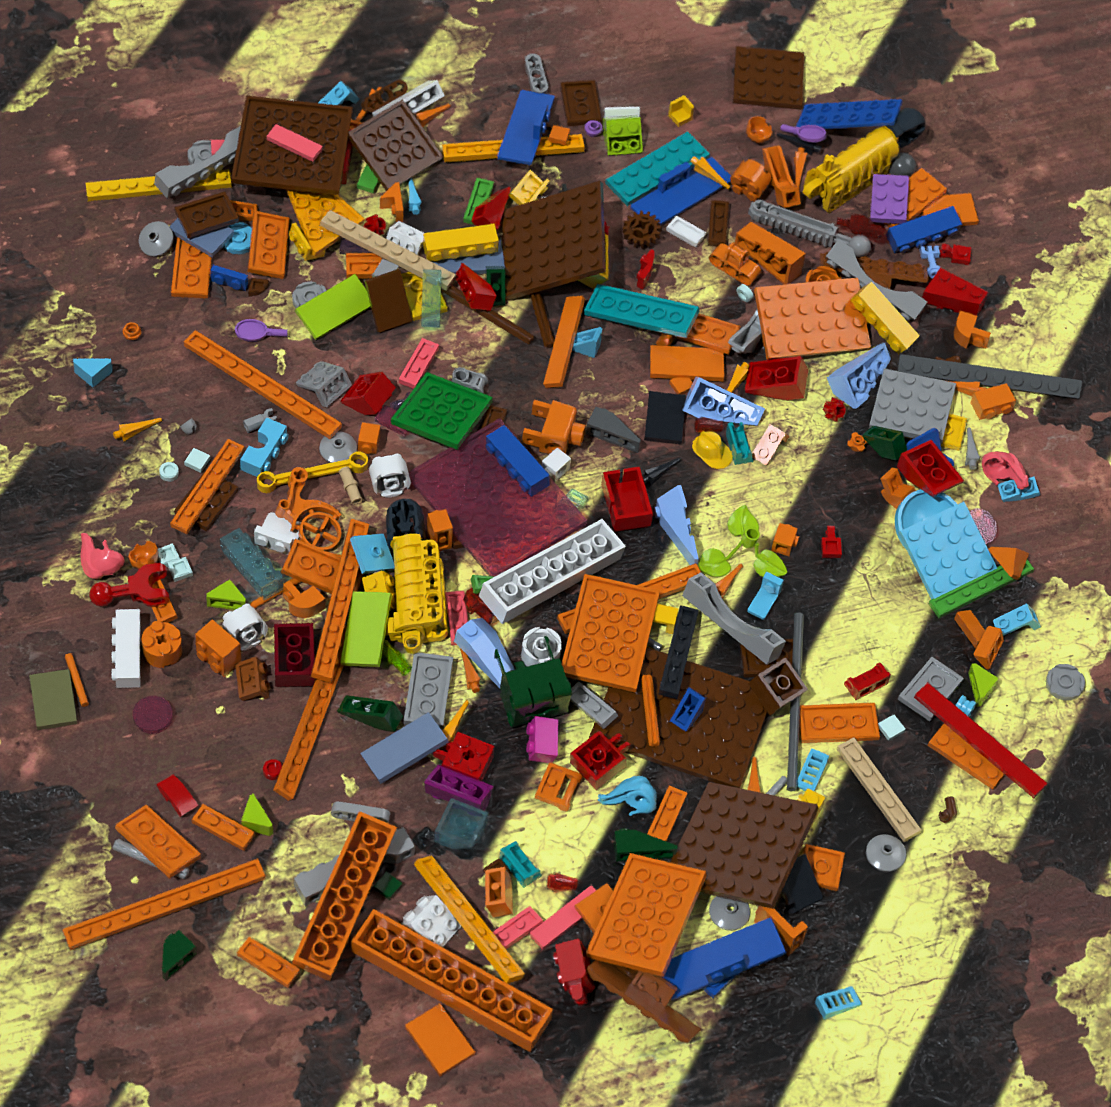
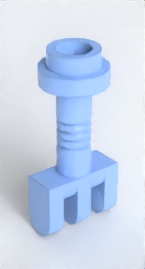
(931, 255)

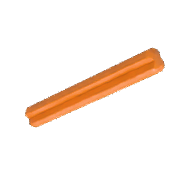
(650, 710)

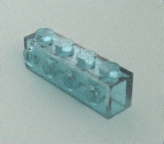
(252, 563)

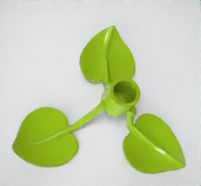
(742, 523)

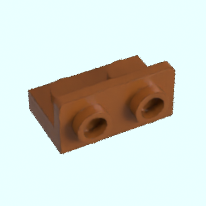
(252, 679)

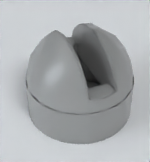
(189, 427)

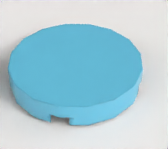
(240, 241)

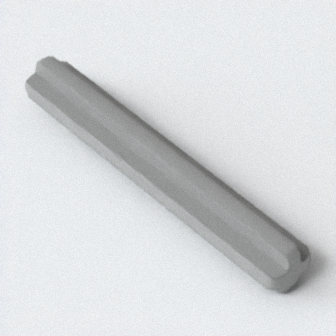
(129, 850)

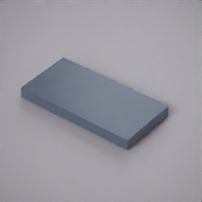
(476, 263)
(404, 747)

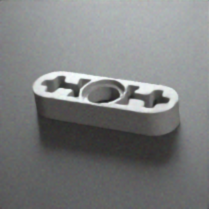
(537, 69)
(349, 811)

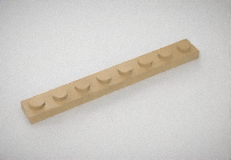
(383, 247)

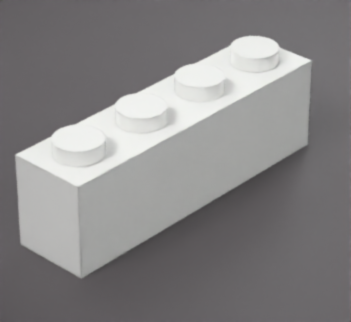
(418, 97)
(128, 648)

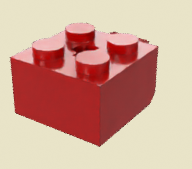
(466, 756)
(599, 758)
(573, 965)

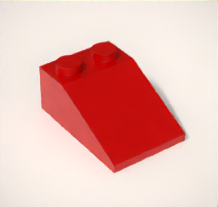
(778, 378)
(928, 469)

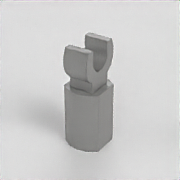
(256, 421)

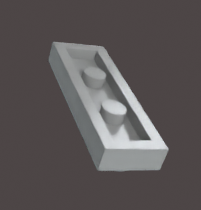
(592, 705)

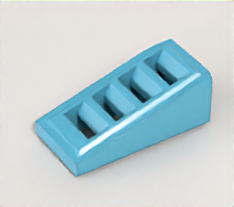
(817, 760)
(829, 997)

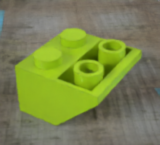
(622, 135)

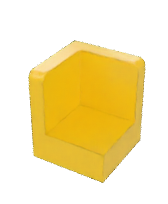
(681, 111)
(666, 615)

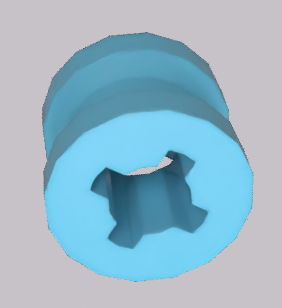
(965, 705)

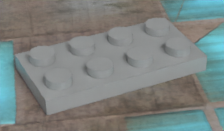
(428, 687)

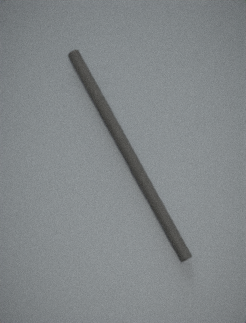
(795, 705)

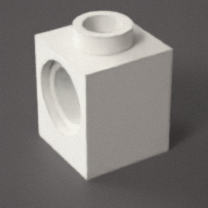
(556, 464)

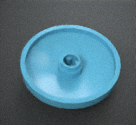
(918, 507)

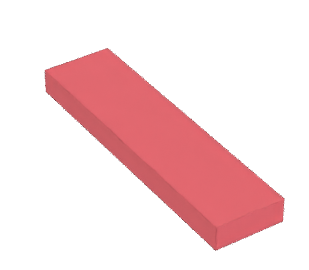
(559, 922)

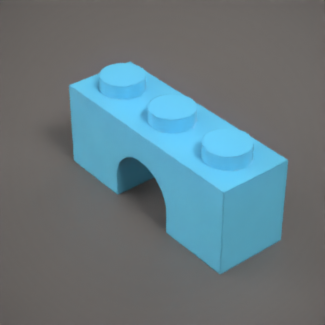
(259, 459)

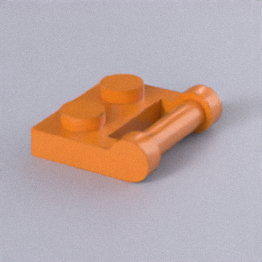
(552, 783)

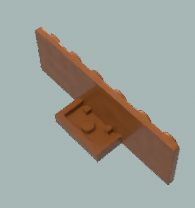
(883, 271)
(648, 994)

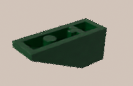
(372, 712)
(642, 844)

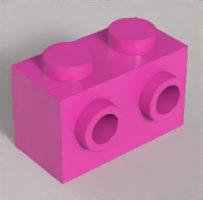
(542, 739)

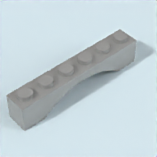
(177, 178)
(844, 258)
(761, 642)
(312, 883)

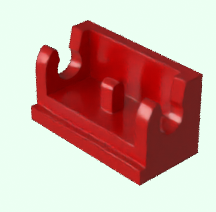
(868, 681)

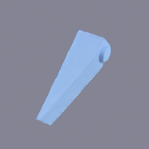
(856, 378)
(719, 404)
(672, 518)
(479, 643)

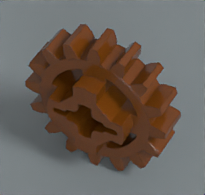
(642, 227)

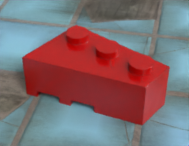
(954, 293)

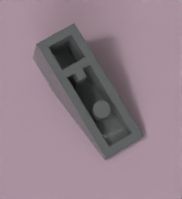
(610, 428)

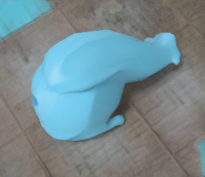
(635, 792)

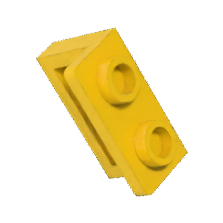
(528, 188)
(303, 247)
(381, 582)

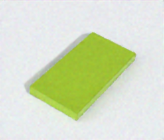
(334, 307)
(366, 629)

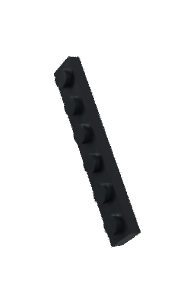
(678, 652)

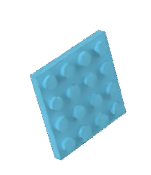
(947, 550)

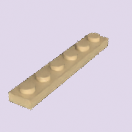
(879, 789)

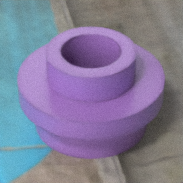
(593, 128)

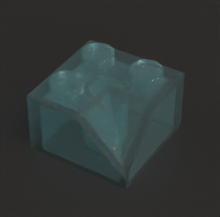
(460, 825)

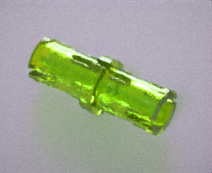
(395, 658)

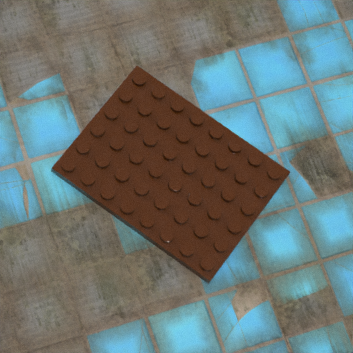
(717, 742)

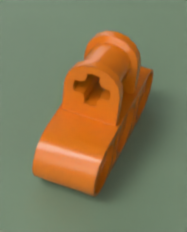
(735, 263)

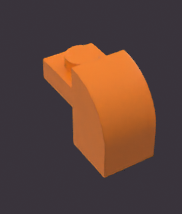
(966, 333)
(894, 489)
(303, 604)

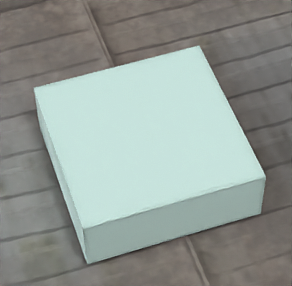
(197, 460)
(167, 554)
(180, 569)
(891, 727)

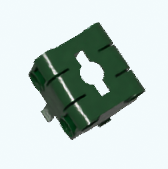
(534, 689)

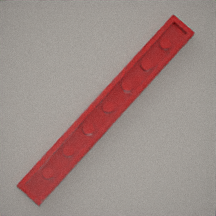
(980, 740)

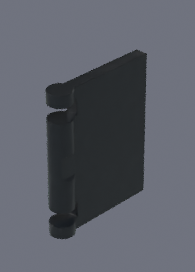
(801, 885)

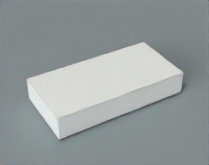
(686, 231)

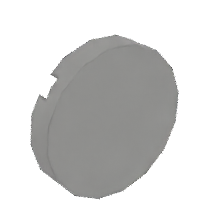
(199, 152)
(305, 292)
(1065, 682)

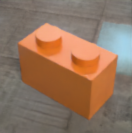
(993, 401)
(440, 529)
(498, 892)

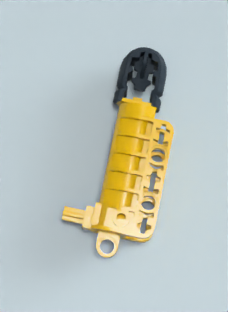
(852, 170)
(413, 573)

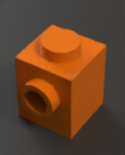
(785, 539)

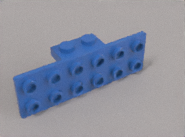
(851, 114)
(526, 127)
(680, 191)
(724, 957)

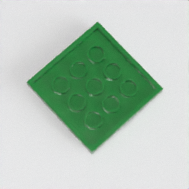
(441, 410)

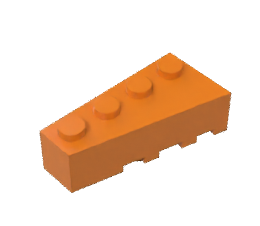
(771, 252)

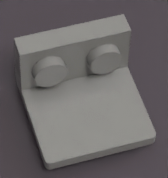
(327, 381)

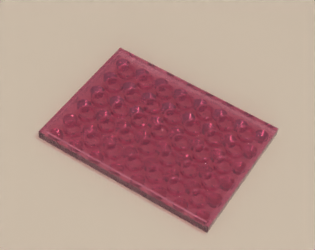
(490, 509)

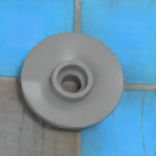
(162, 241)
(333, 452)
(885, 860)
(729, 919)

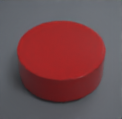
(272, 769)

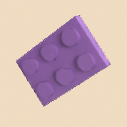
(889, 198)

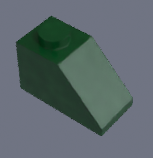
(496, 278)
(886, 442)
(176, 953)

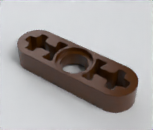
(376, 96)

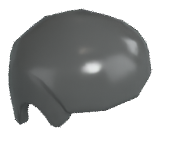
(903, 165)

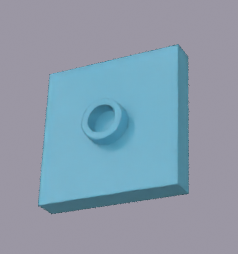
(372, 553)

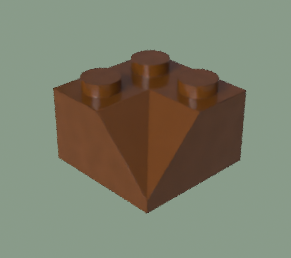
(777, 686)

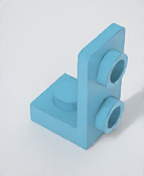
(339, 94)
(766, 596)
(1016, 619)

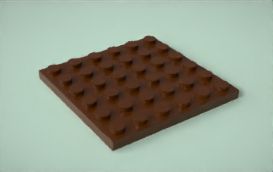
(272, 166)
(554, 240)
(745, 842)

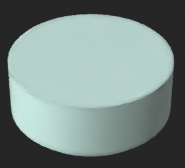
(745, 293)
(169, 471)

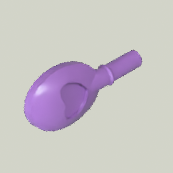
(808, 133)
(256, 330)

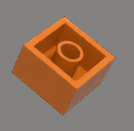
(217, 648)

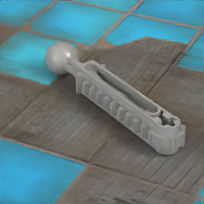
(805, 227)

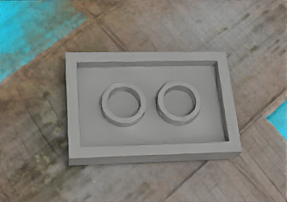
(939, 677)

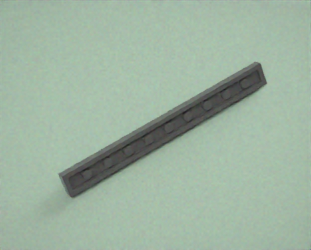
(989, 376)

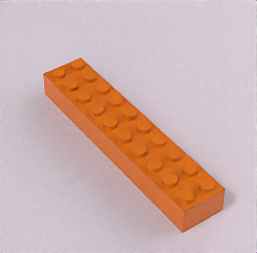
(452, 980)

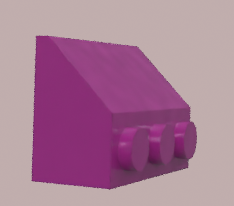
(449, 784)

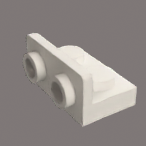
(406, 237)

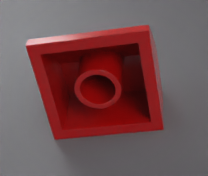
(369, 393)

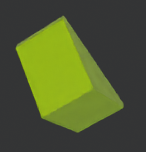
(225, 597)
(982, 683)
(255, 817)

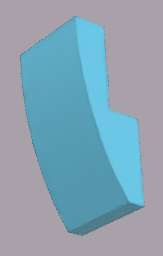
(1010, 492)

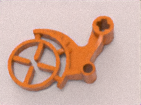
(295, 507)

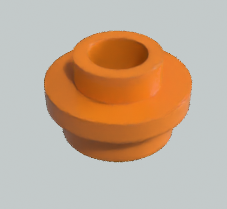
(132, 327)

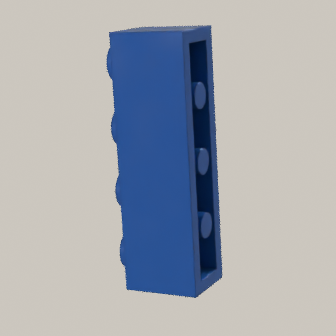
(924, 229)
(517, 461)

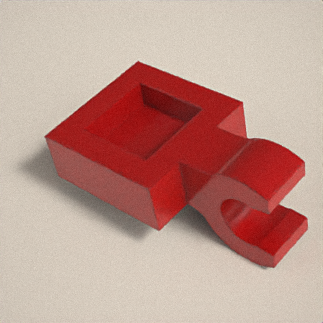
(958, 253)
(830, 545)

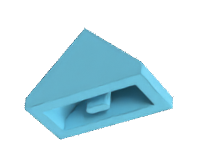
(588, 342)
(92, 370)

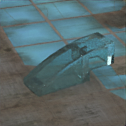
(431, 298)

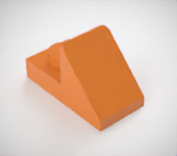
(393, 200)

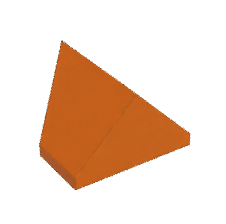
(1010, 559)

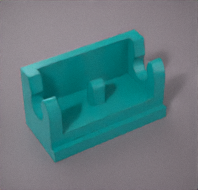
(738, 444)
(519, 864)

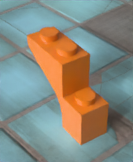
(785, 190)

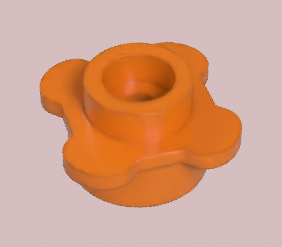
(856, 446)

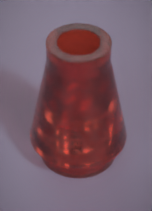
(707, 424)
(560, 882)

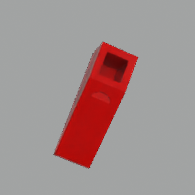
(491, 209)
(475, 289)

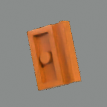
(361, 264)

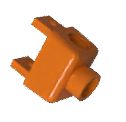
(559, 428)

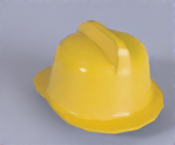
(712, 450)

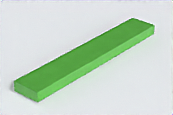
(974, 590)

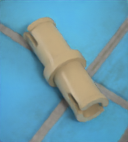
(350, 485)

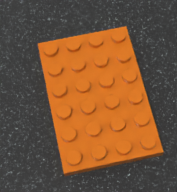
(811, 318)
(610, 633)
(646, 914)

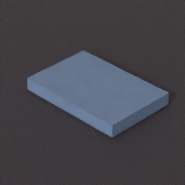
(208, 242)

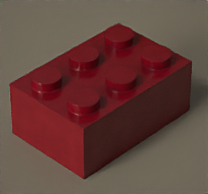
(294, 654)

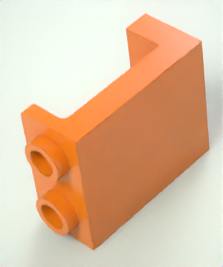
(790, 936)

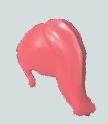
(1004, 466)
(99, 562)

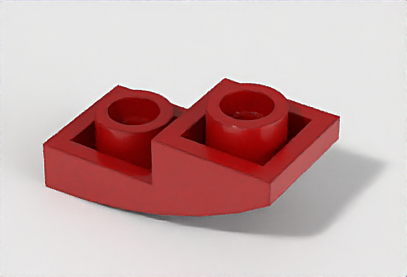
(646, 269)
(177, 794)

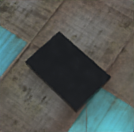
(665, 417)

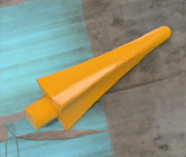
(705, 169)
(739, 375)
(128, 430)
(452, 726)

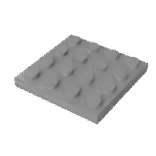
(912, 403)

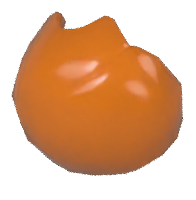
(758, 130)
(143, 554)

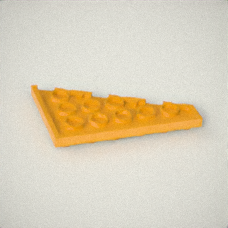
(312, 208)

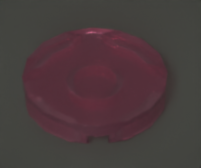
(985, 524)
(152, 714)

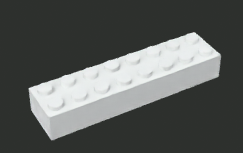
(551, 571)

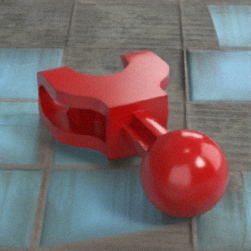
(138, 587)

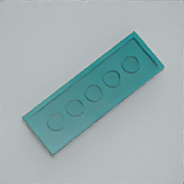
(643, 175)
(642, 310)

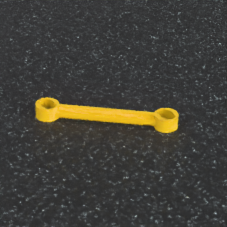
(313, 472)

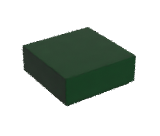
(388, 886)

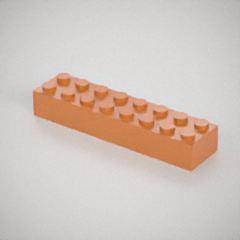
(344, 896)

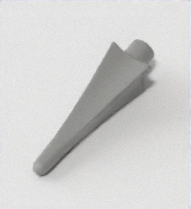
(971, 453)

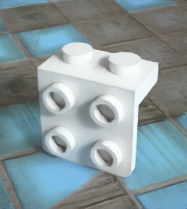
(276, 534)
(432, 920)

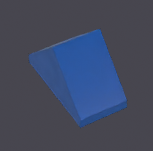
(688, 709)

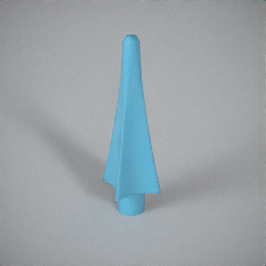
(414, 200)

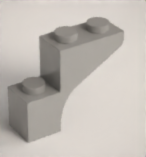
(747, 337)

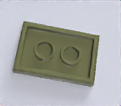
(53, 699)

